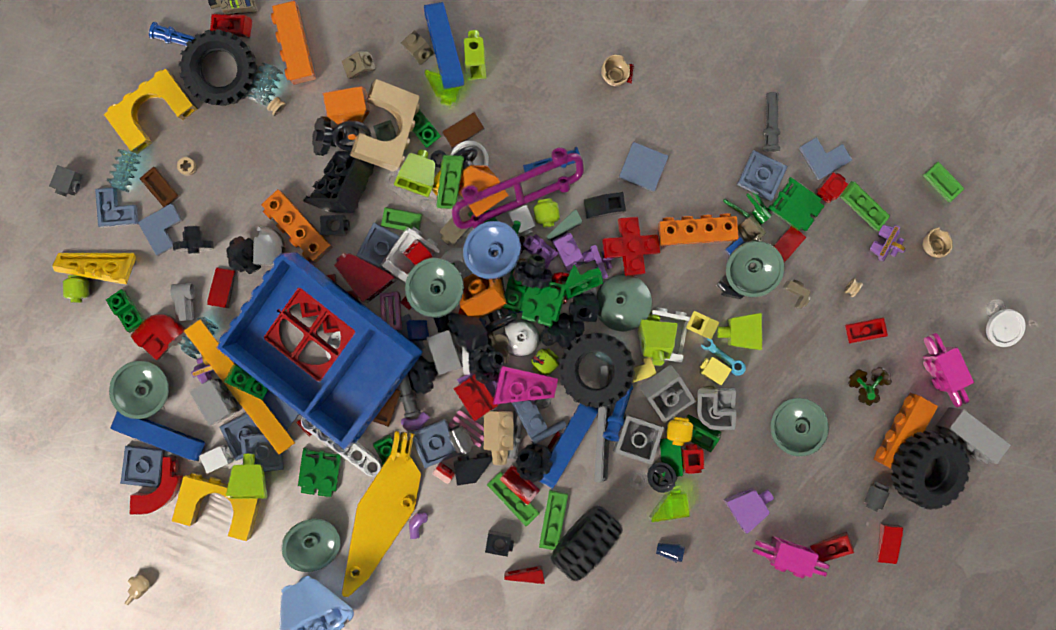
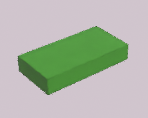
(943, 182)
(400, 219)

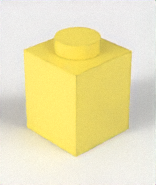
(702, 325)
(714, 370)

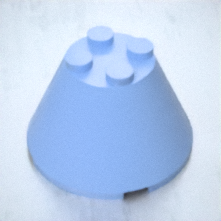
(312, 607)

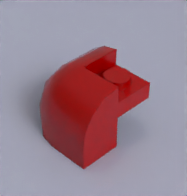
(158, 334)

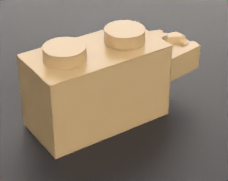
(498, 435)

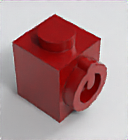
(831, 187)
(692, 459)

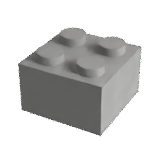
(445, 352)
(667, 393)
(214, 401)
(638, 439)

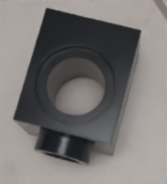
(325, 225)
(590, 308)
(492, 549)

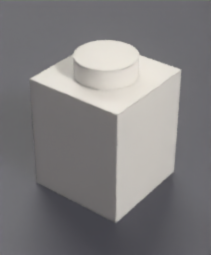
(523, 215)
(216, 458)

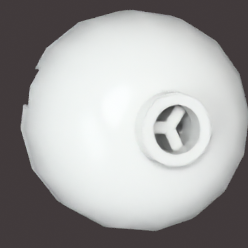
(530, 333)

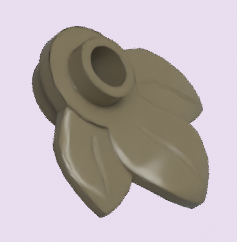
(500, 343)

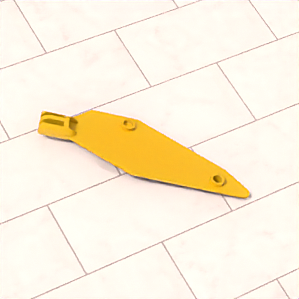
(382, 513)

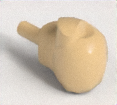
(138, 587)

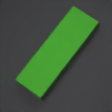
(449, 181)
(864, 206)
(523, 512)
(553, 519)

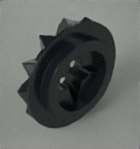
(654, 477)

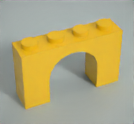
(125, 114)
(194, 490)

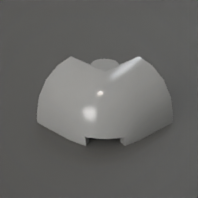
(267, 246)
(717, 407)

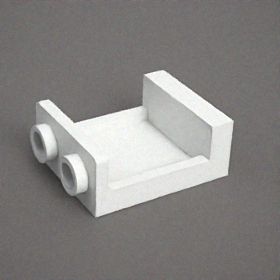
(399, 263)
(682, 321)

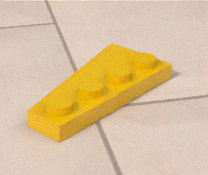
(101, 266)

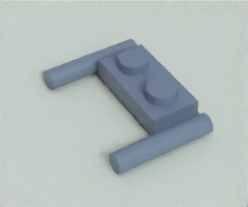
(533, 421)

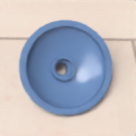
(482, 245)

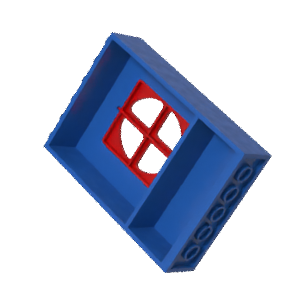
(335, 395)

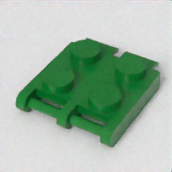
(797, 205)
(543, 303)
(319, 473)

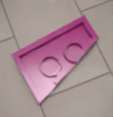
(520, 385)

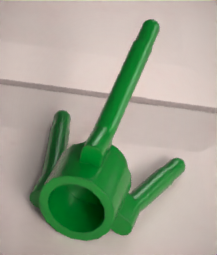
(760, 212)

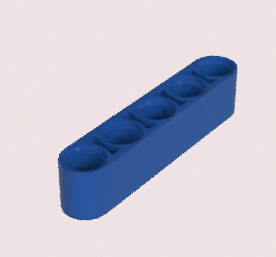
(443, 45)
(159, 436)
(569, 442)

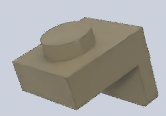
(417, 47)
(358, 64)
(751, 229)
(451, 233)
(797, 288)

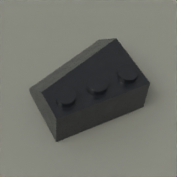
(342, 184)

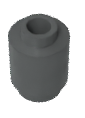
(460, 439)
(877, 496)

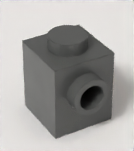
(65, 181)

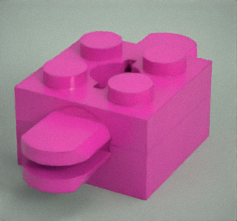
(947, 369)
(792, 557)

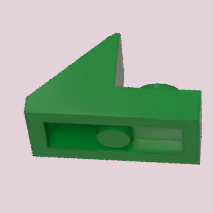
(579, 283)

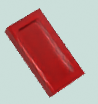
(522, 488)

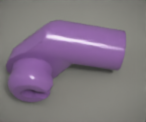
(414, 424)
(414, 524)

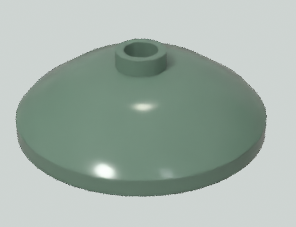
(763, 276)
(422, 283)
(635, 307)
(126, 388)
(787, 427)
(313, 553)

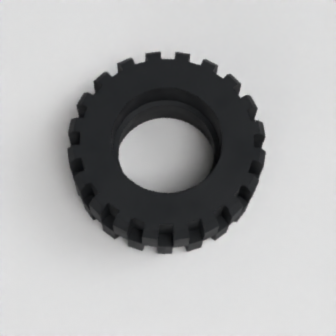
(948, 476)
(586, 543)

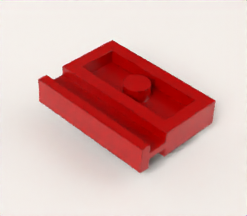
(475, 397)

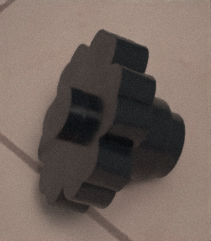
(322, 136)
(193, 241)
(241, 254)
(533, 272)
(565, 330)
(485, 363)
(423, 375)
(534, 462)

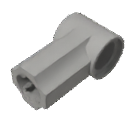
(183, 296)

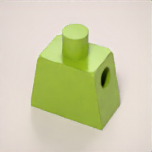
(474, 56)
(417, 173)
(743, 331)
(657, 340)
(247, 480)

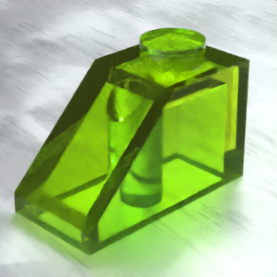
(446, 96)
(671, 506)

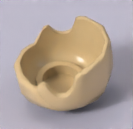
(615, 70)
(937, 243)

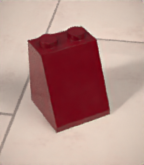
(363, 277)

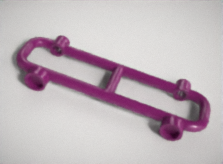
(471, 194)

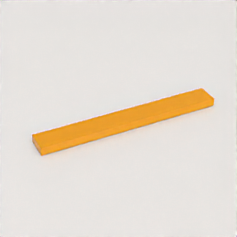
(254, 407)

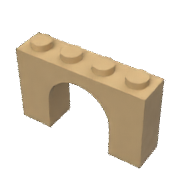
(403, 107)

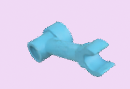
(726, 358)

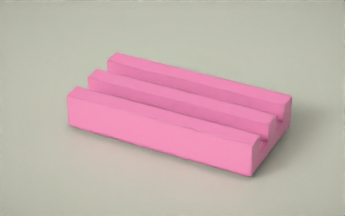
(398, 326)
(456, 419)

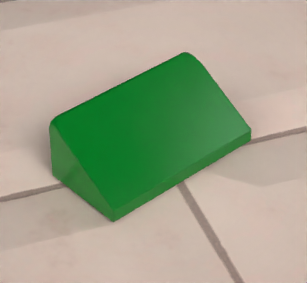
(702, 435)
(671, 455)

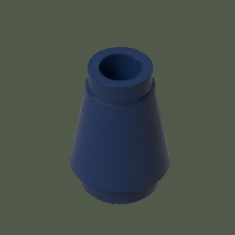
(671, 551)

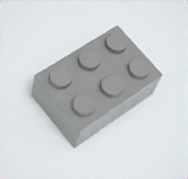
(972, 435)

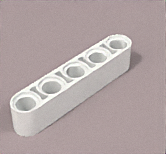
(362, 464)

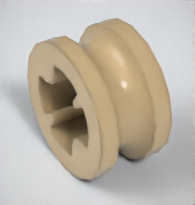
(276, 106)
(191, 170)
(853, 287)

